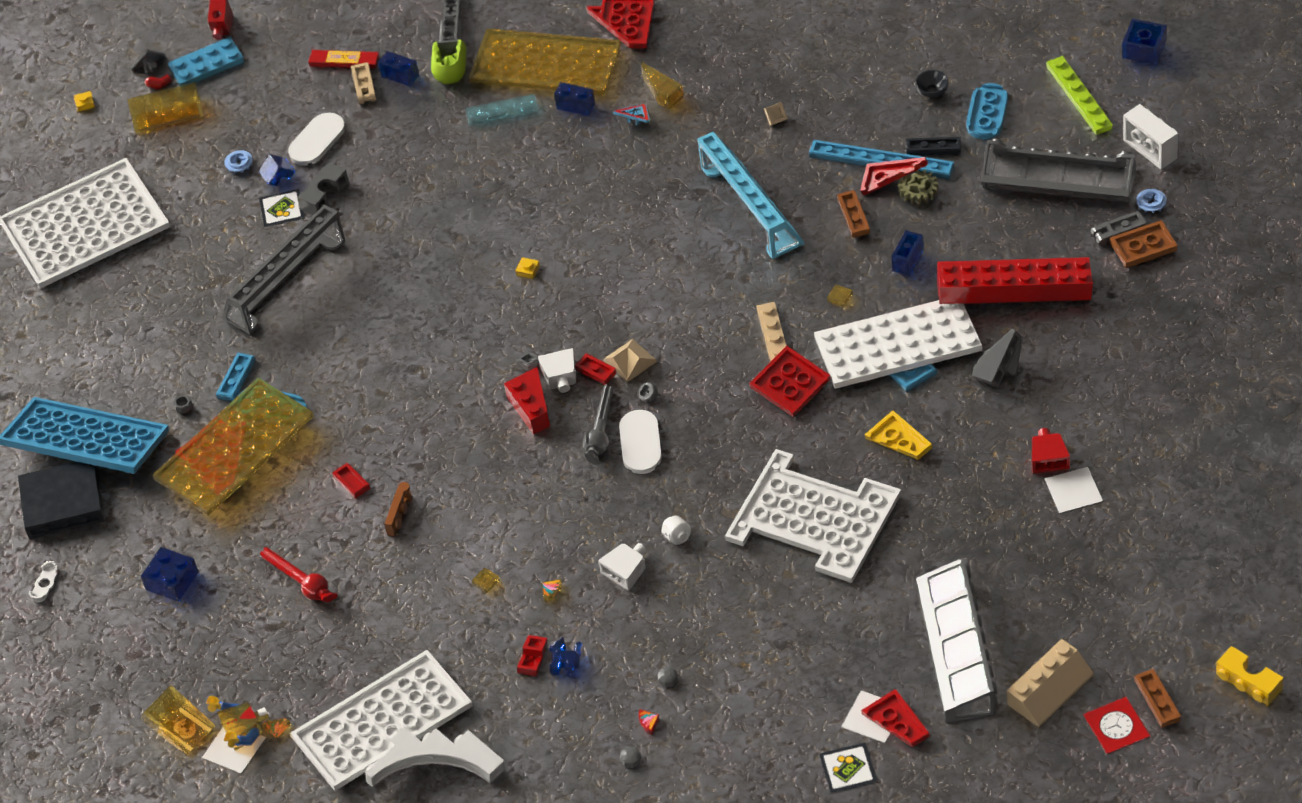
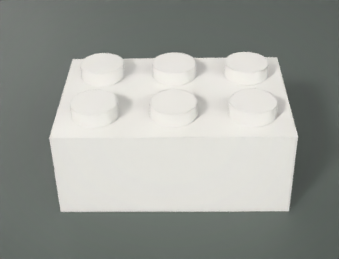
(1150, 136)

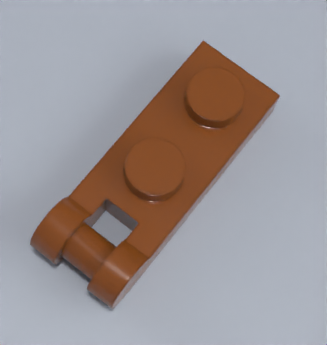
(398, 508)

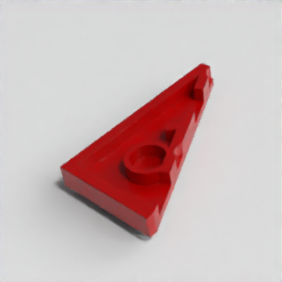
(883, 173)

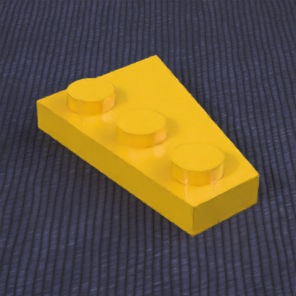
(899, 436)

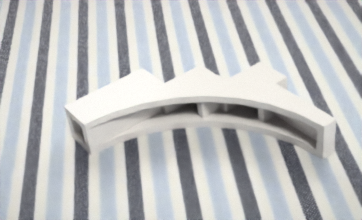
(435, 748)

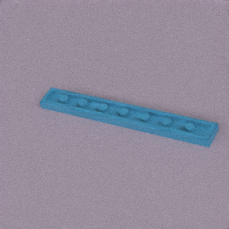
(865, 156)

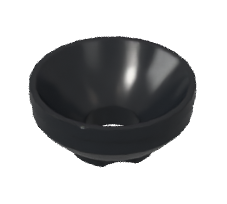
(931, 79)

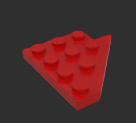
(626, 20)

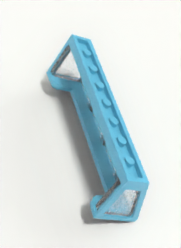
(719, 160)

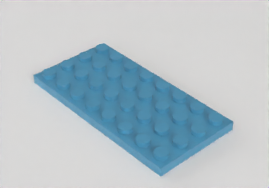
(83, 435)

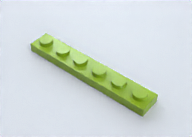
(1079, 95)

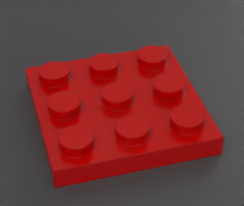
(790, 381)

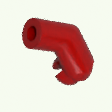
(157, 83)

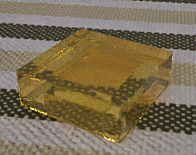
(839, 295)
(485, 580)

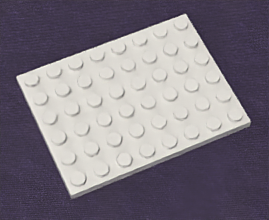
(83, 222)

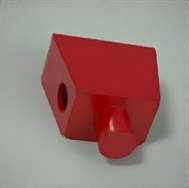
(220, 23)
(1049, 452)

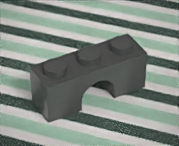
(329, 179)

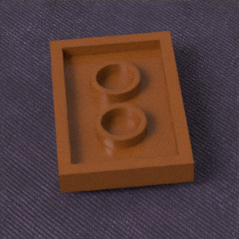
(1143, 244)

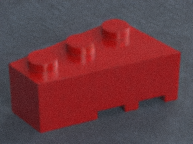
(528, 400)

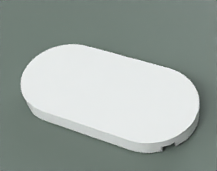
(316, 139)
(640, 441)

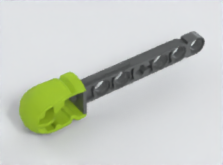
(449, 50)

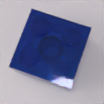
(1144, 41)
(169, 574)

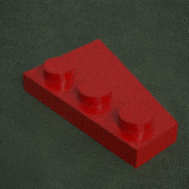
(896, 717)

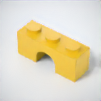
(1260, 686)

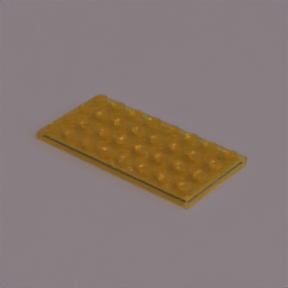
(544, 60)
(233, 446)

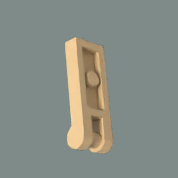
(363, 83)

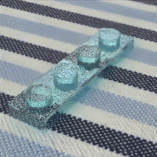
(501, 109)

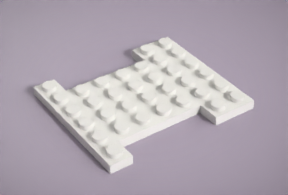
(815, 516)

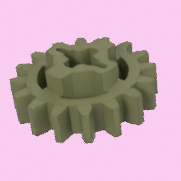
(918, 187)

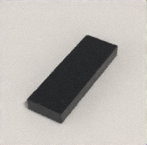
(933, 146)

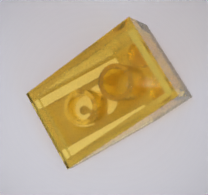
(177, 720)

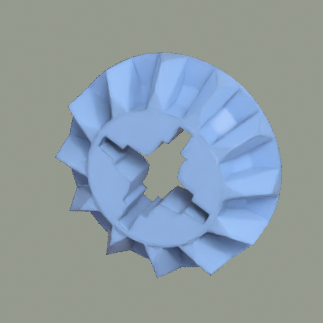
(243, 156)
(1148, 195)

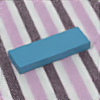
(235, 377)

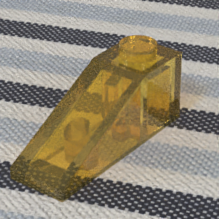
(664, 89)

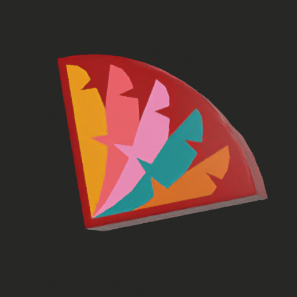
(648, 720)

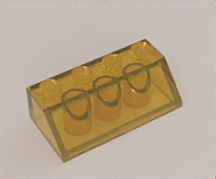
(165, 107)

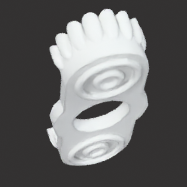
(49, 572)

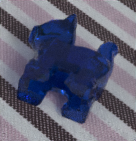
(564, 659)

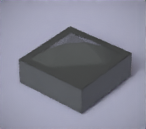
(528, 361)

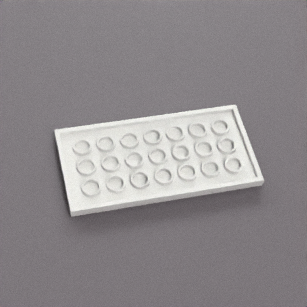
(896, 342)
(359, 728)

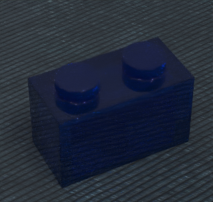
(398, 68)
(574, 99)
(907, 253)

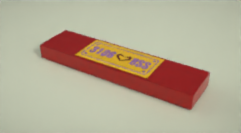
(344, 59)

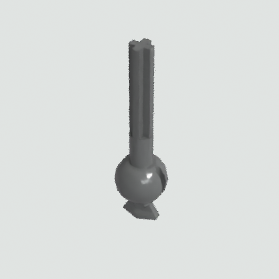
(596, 441)

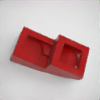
(532, 656)

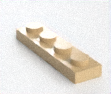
(771, 329)

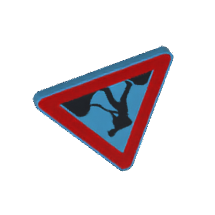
(636, 112)

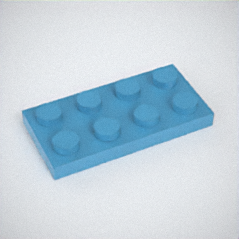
(206, 62)

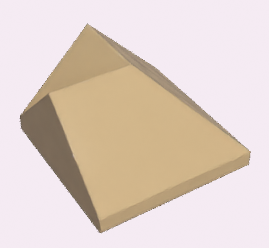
(630, 360)

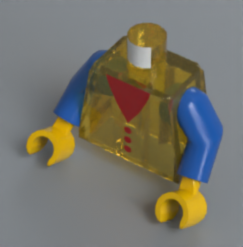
(238, 722)

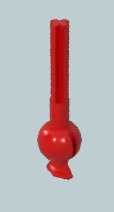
(312, 586)

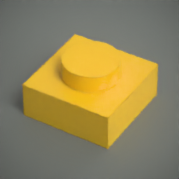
(84, 101)
(527, 268)

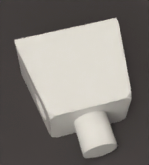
(559, 369)
(624, 565)

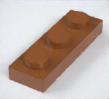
(853, 213)
(1157, 698)

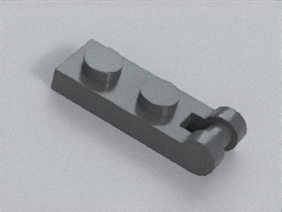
(1117, 226)

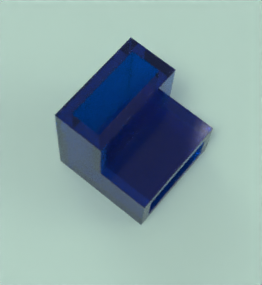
(275, 169)

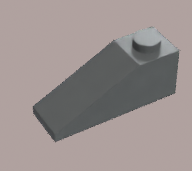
(995, 361)

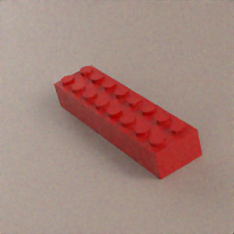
(1014, 280)

